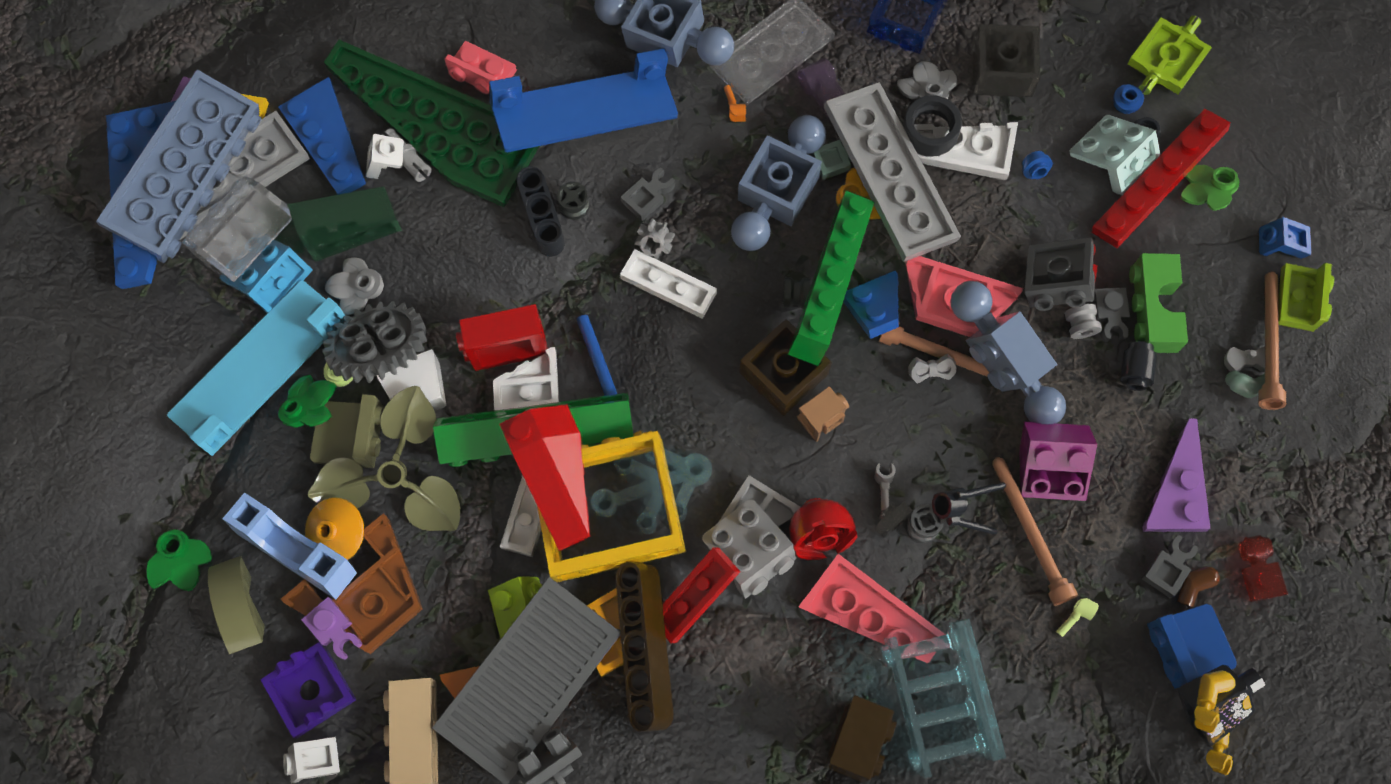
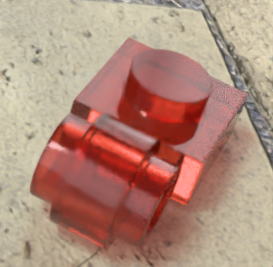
(1262, 579)

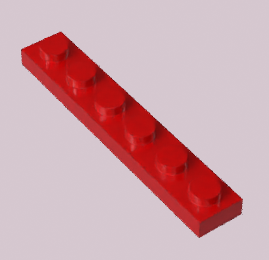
(1160, 178)

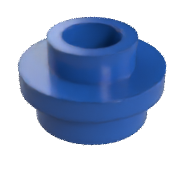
(1124, 104)
(1036, 165)

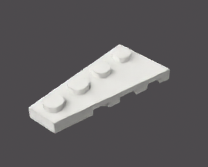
(978, 150)

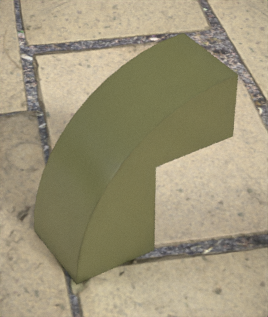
(233, 606)

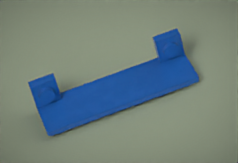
(583, 106)

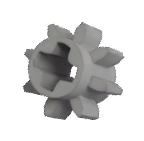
(654, 238)

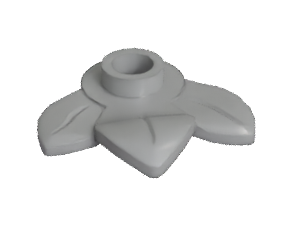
(927, 81)
(351, 288)

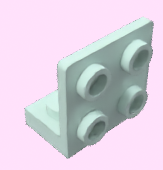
(1120, 148)

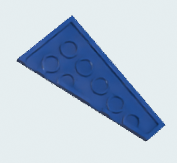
(127, 137)

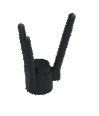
(954, 503)

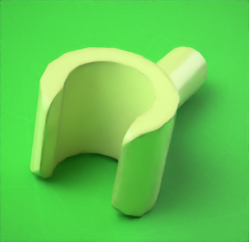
(1084, 608)

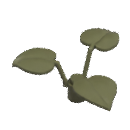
(433, 504)

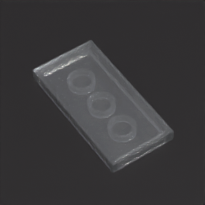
(774, 49)

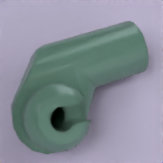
(1244, 384)

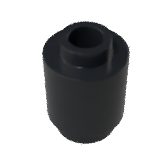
(1138, 366)

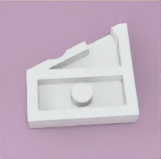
(528, 384)

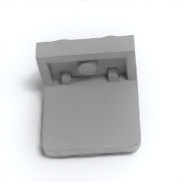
(753, 546)

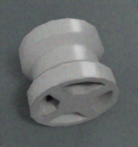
(1083, 321)

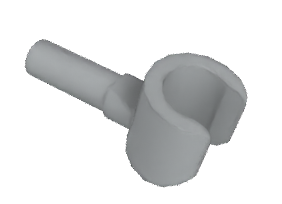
(884, 481)

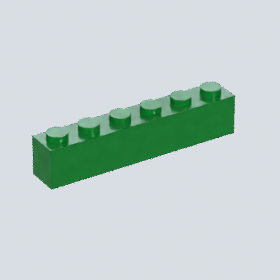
(831, 279)
(482, 438)

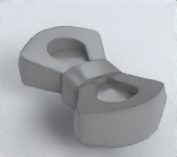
(1237, 359)
(943, 367)

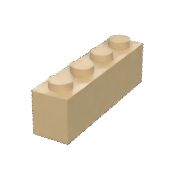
(410, 732)

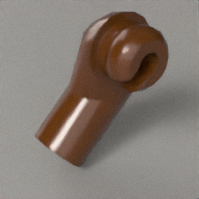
(1197, 581)

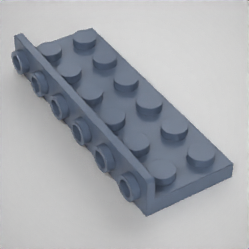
(181, 166)

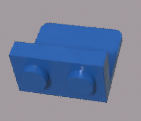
(1191, 644)

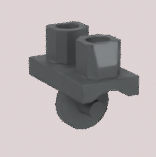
(550, 766)

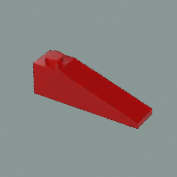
(550, 459)

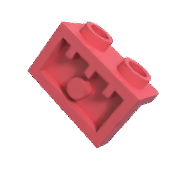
(478, 67)

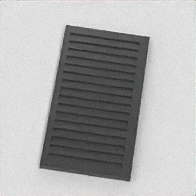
(527, 680)

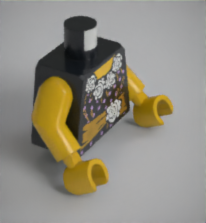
(1217, 706)

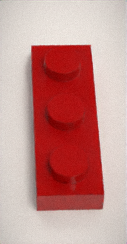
(697, 593)

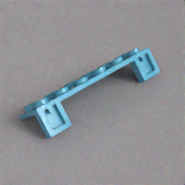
(256, 367)

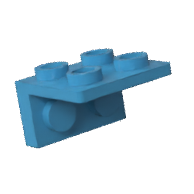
(271, 275)

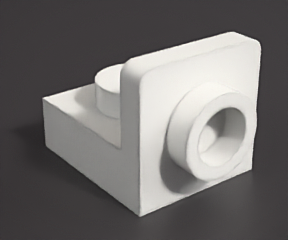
(383, 153)
(311, 759)

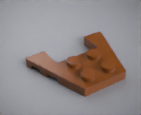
(378, 599)

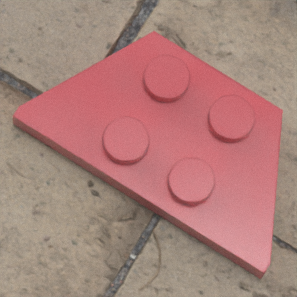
(931, 292)

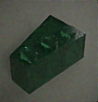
(344, 221)

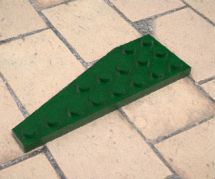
(441, 123)

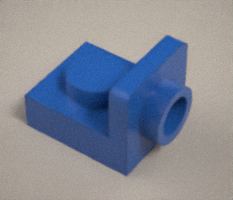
(1286, 237)

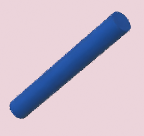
(596, 355)

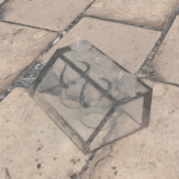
(238, 228)

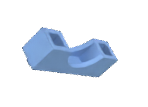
(290, 548)

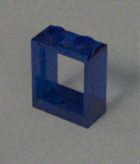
(899, 34)

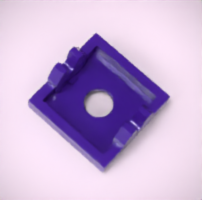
(285, 685)

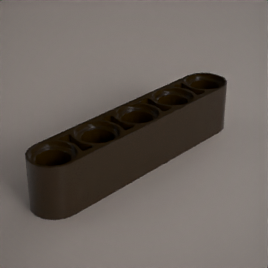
(639, 662)

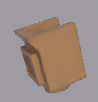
(823, 412)

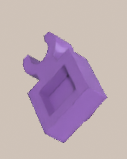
(329, 625)

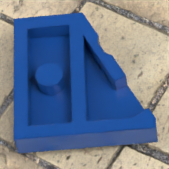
(875, 304)

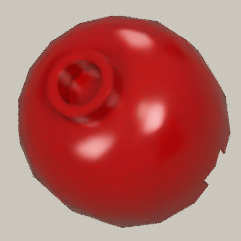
(821, 527)

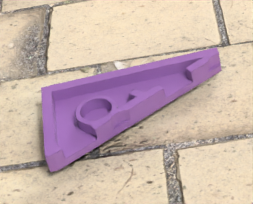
(1182, 496)

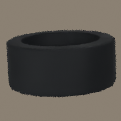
(933, 105)

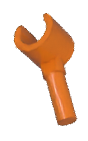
(737, 112)

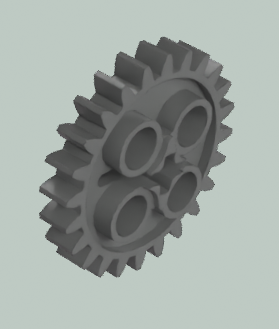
(353, 352)

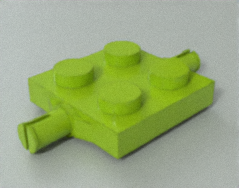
(1169, 55)

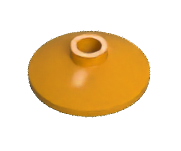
(344, 524)

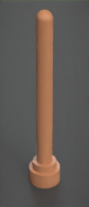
(900, 336)
(1272, 394)
(1060, 589)

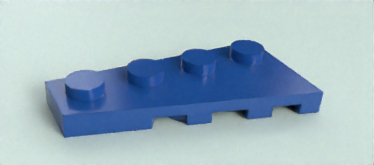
(322, 130)

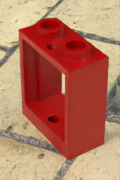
(502, 337)

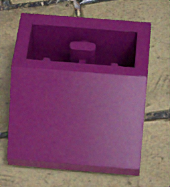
(1056, 461)

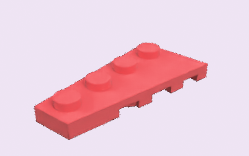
(865, 607)

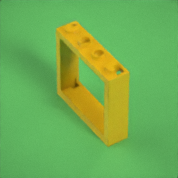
(611, 450)

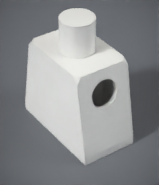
(421, 372)

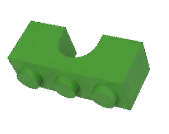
(1156, 325)

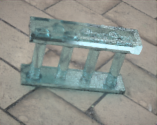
(976, 707)

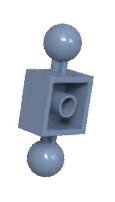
(667, 25)
(778, 182)
(1009, 352)

